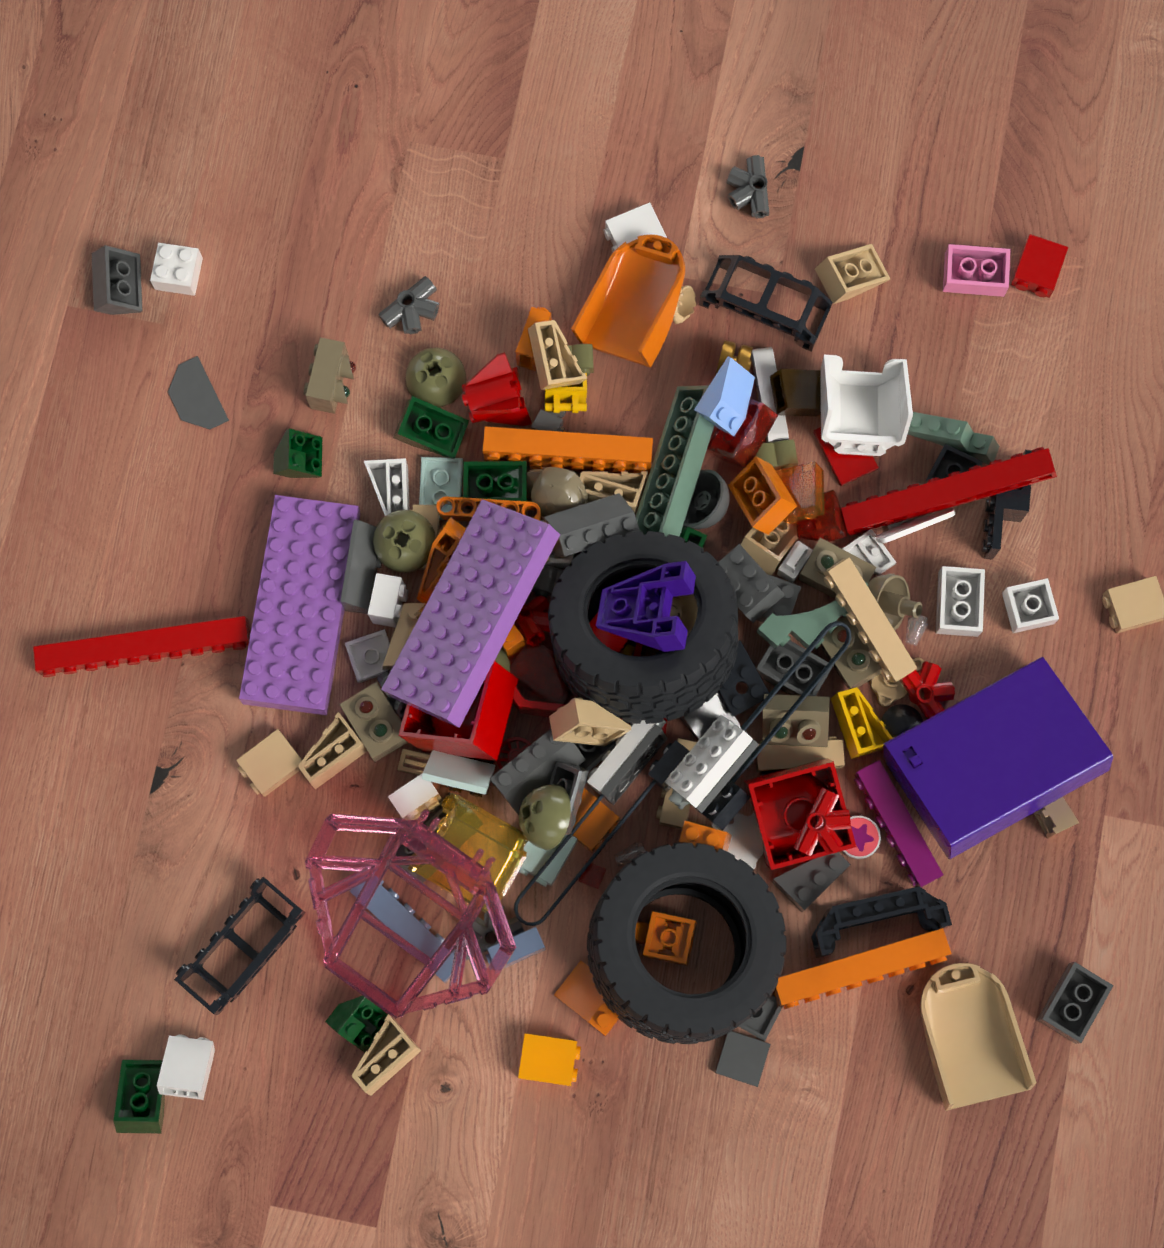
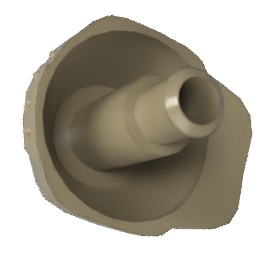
(555, 489)
(894, 598)

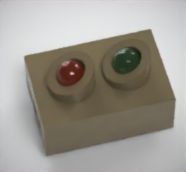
(327, 376)
(824, 557)
(855, 664)
(374, 721)
(804, 727)

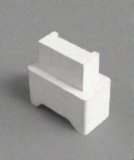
(794, 562)

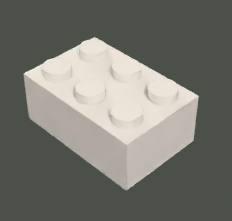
(960, 601)

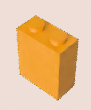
(549, 1060)

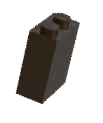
(797, 392)

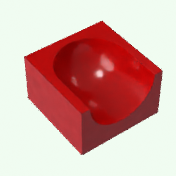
(481, 729)
(781, 808)

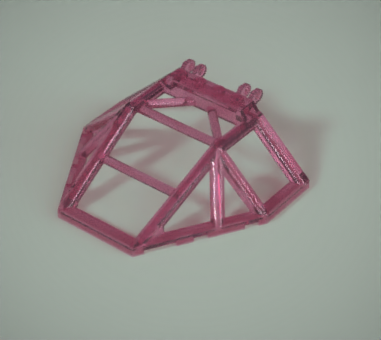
(432, 850)

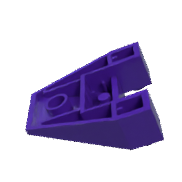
(642, 607)

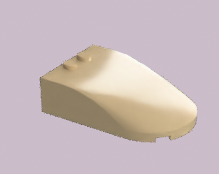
(973, 1037)

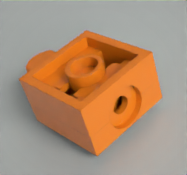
(665, 939)

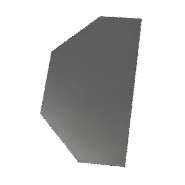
(195, 396)

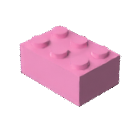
(976, 270)

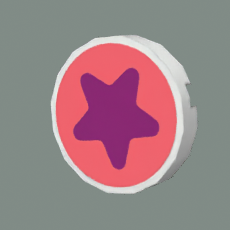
(866, 837)

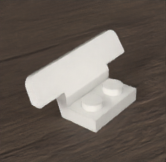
(908, 526)

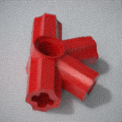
(533, 621)
(933, 691)
(825, 833)

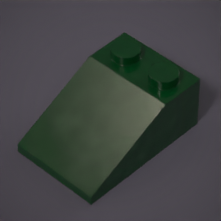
(430, 428)
(495, 480)
(138, 1101)

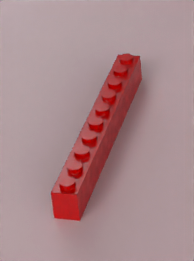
(949, 491)
(141, 646)

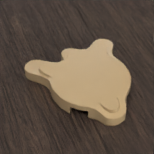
(890, 691)

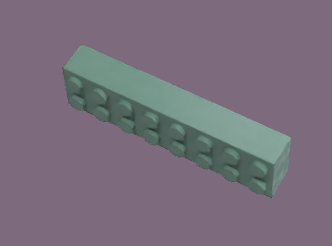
(675, 465)

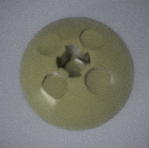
(434, 386)
(407, 552)
(545, 816)

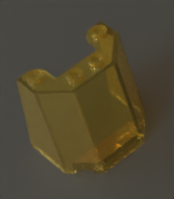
(469, 830)

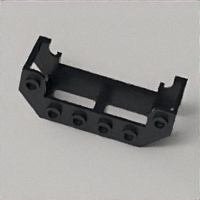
(759, 311)
(931, 913)
(227, 932)

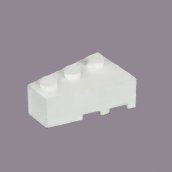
(390, 483)

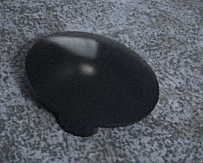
(900, 719)

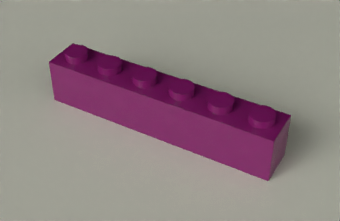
(898, 824)

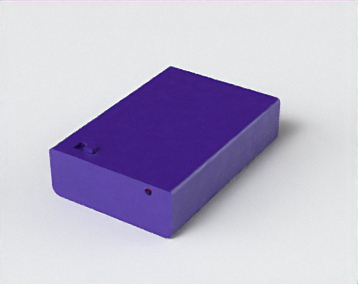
(996, 757)

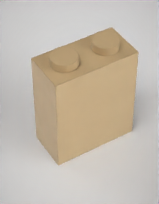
(1134, 604)
(269, 763)

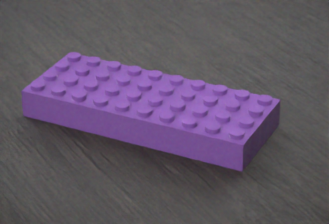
(299, 606)
(471, 612)

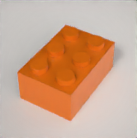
(762, 495)

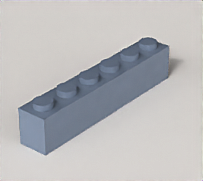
(401, 921)

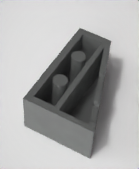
(811, 879)

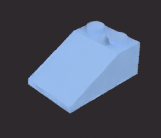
(727, 397)

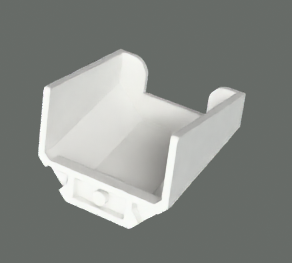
(865, 409)

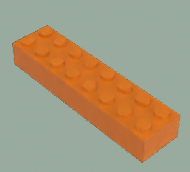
(568, 450)
(860, 967)

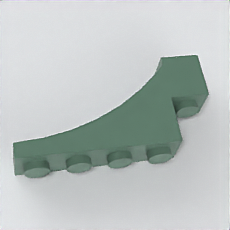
(955, 434)
(801, 626)

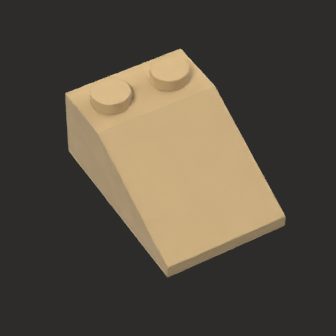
(851, 273)
(771, 548)
(586, 723)

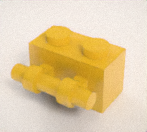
(566, 398)

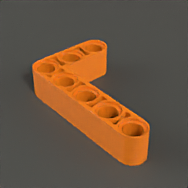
(459, 503)

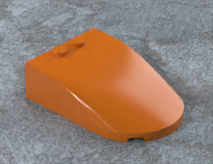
(633, 300)

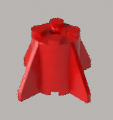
(496, 394)

